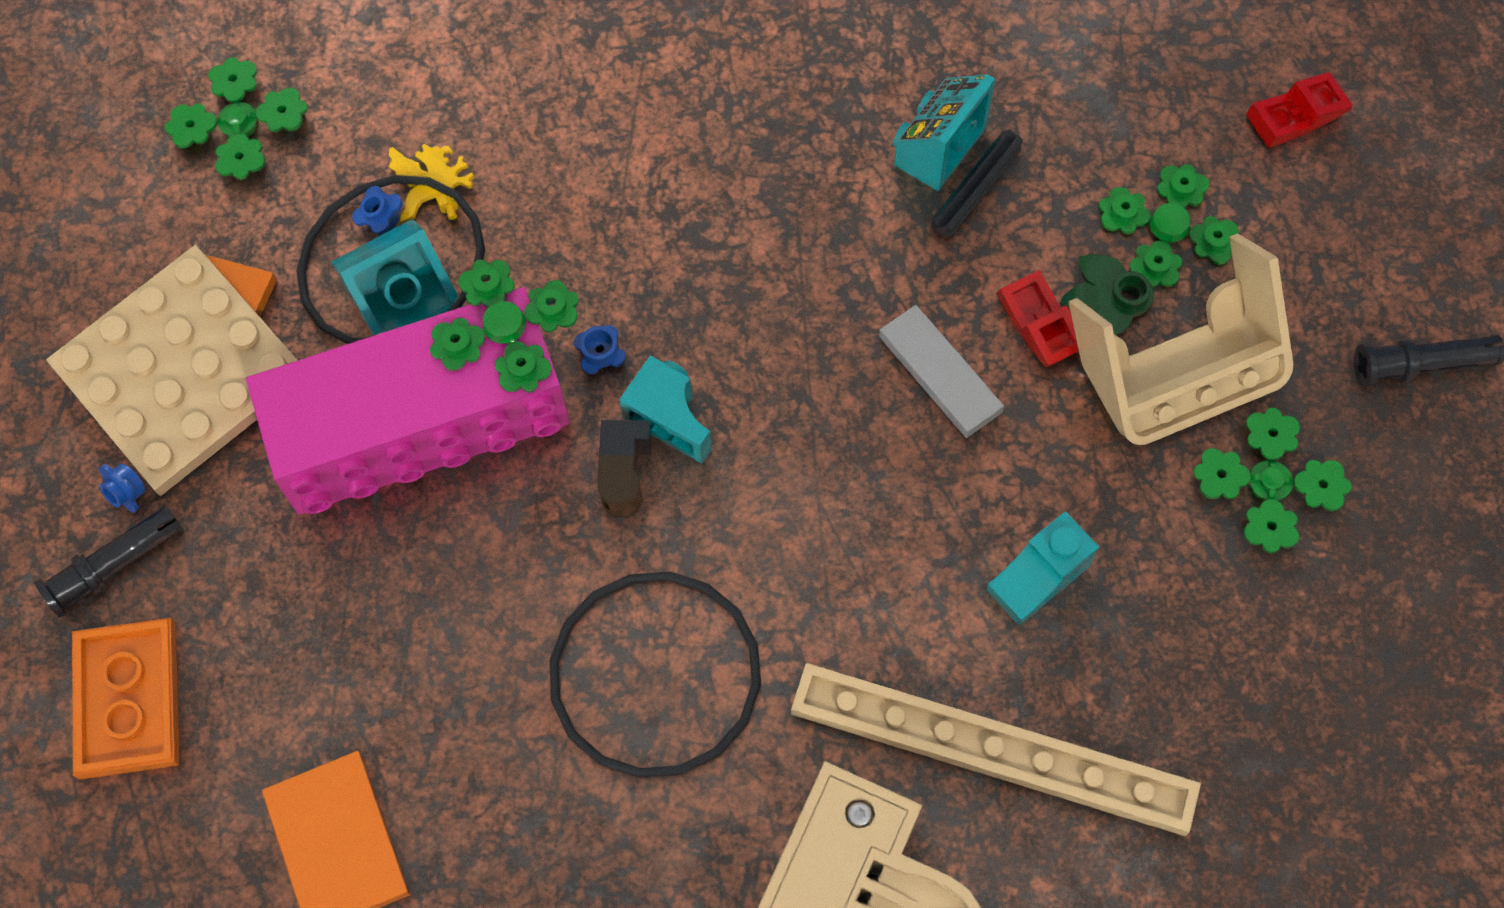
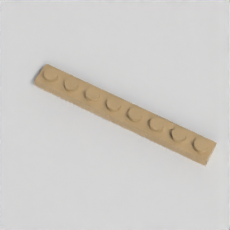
(997, 749)

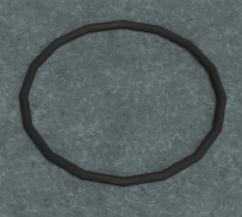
(394, 179)
(662, 770)

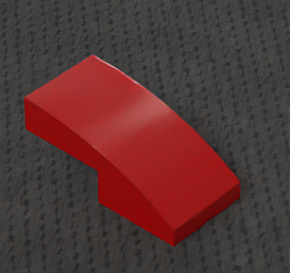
(1300, 111)
(1039, 318)

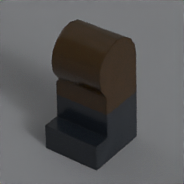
(617, 467)

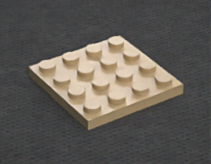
(172, 368)

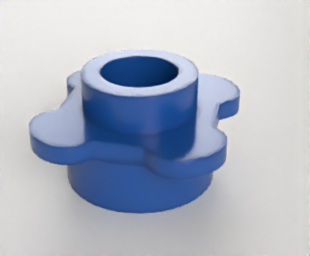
(378, 210)
(598, 336)
(121, 486)

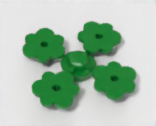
(236, 119)
(1168, 224)
(504, 324)
(1272, 480)

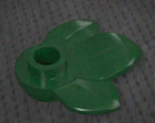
(1104, 287)

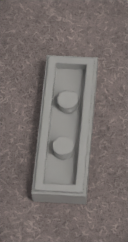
(941, 371)

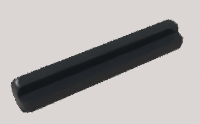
(976, 183)

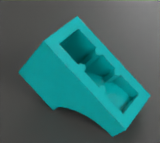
(661, 397)
(1043, 568)

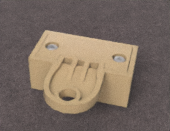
(852, 850)

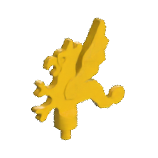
(437, 169)

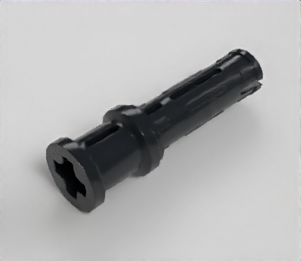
(1407, 360)
(89, 572)

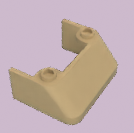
(1199, 373)

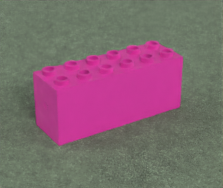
(393, 411)

